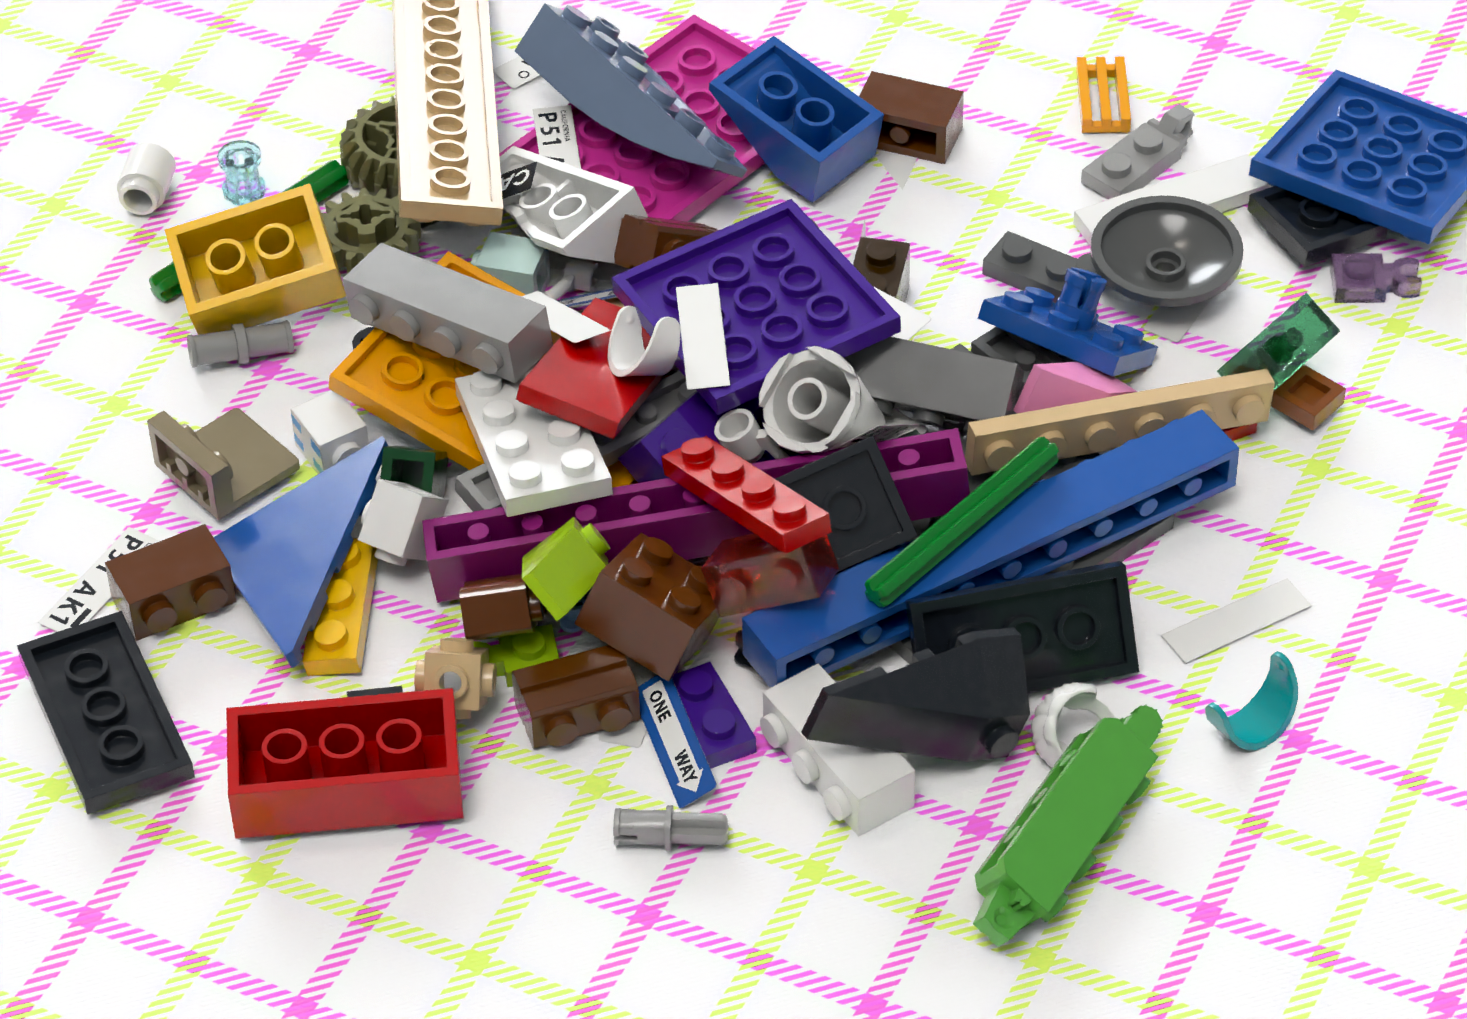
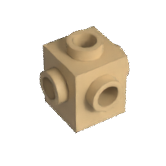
(469, 662)

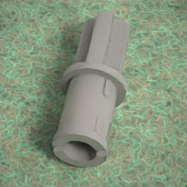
(669, 827)

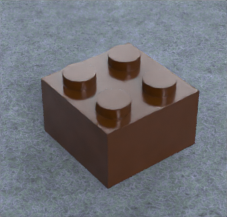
(651, 606)

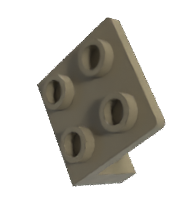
(222, 461)

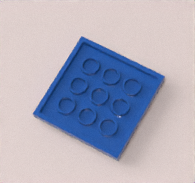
(1372, 156)

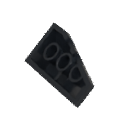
(939, 706)

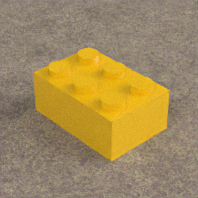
(255, 262)

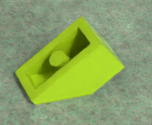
(565, 566)

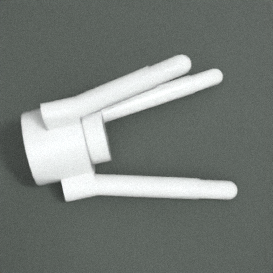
(744, 437)

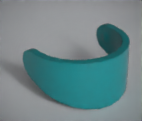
(1266, 713)

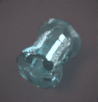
(247, 172)

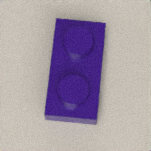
(714, 715)

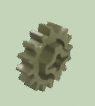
(365, 222)

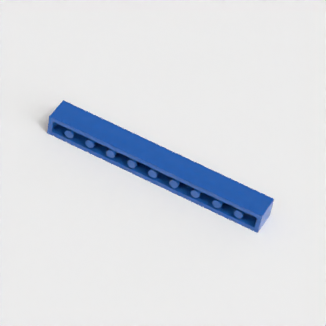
(1027, 538)

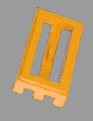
(1102, 72)

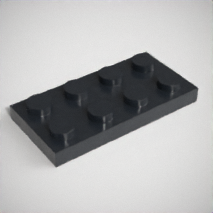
(1069, 622)
(105, 712)

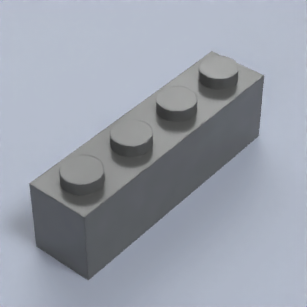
(937, 382)

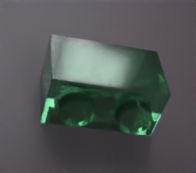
(1285, 342)

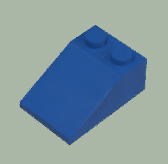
(798, 118)

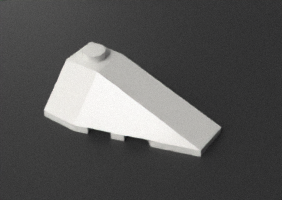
(570, 207)

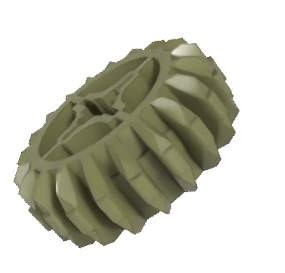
(370, 149)

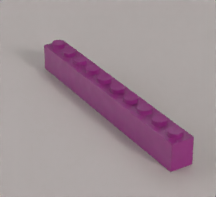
(488, 544)

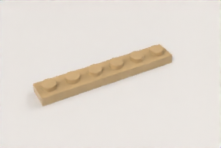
(1114, 420)

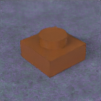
(1308, 397)

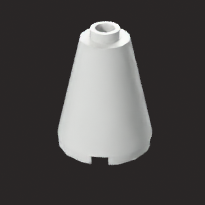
(816, 402)

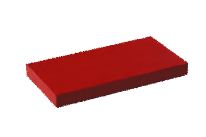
(578, 384)

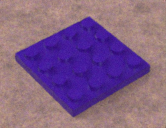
(777, 293)

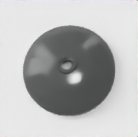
(1166, 251)

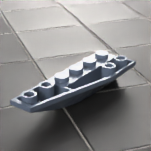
(619, 87)

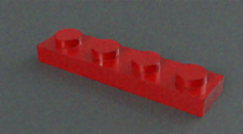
(746, 494)

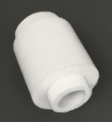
(145, 178)

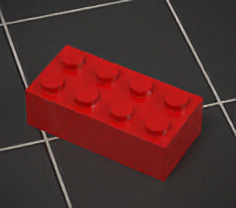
(343, 763)

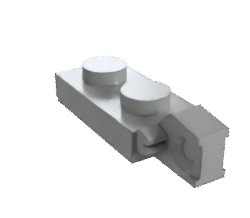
(1140, 154)

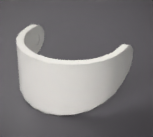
(627, 351)

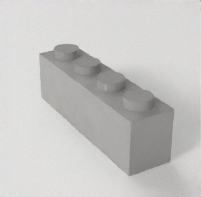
(448, 312)

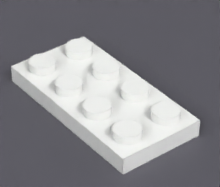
(527, 452)

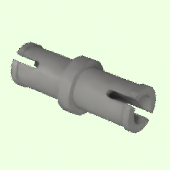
(240, 343)

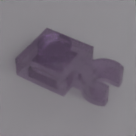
(1368, 279)

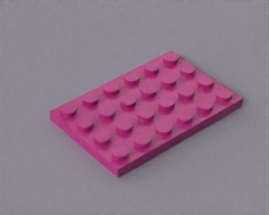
(667, 186)

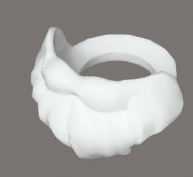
(1047, 714)

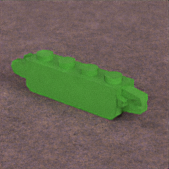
(1064, 822)

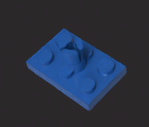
(1071, 324)

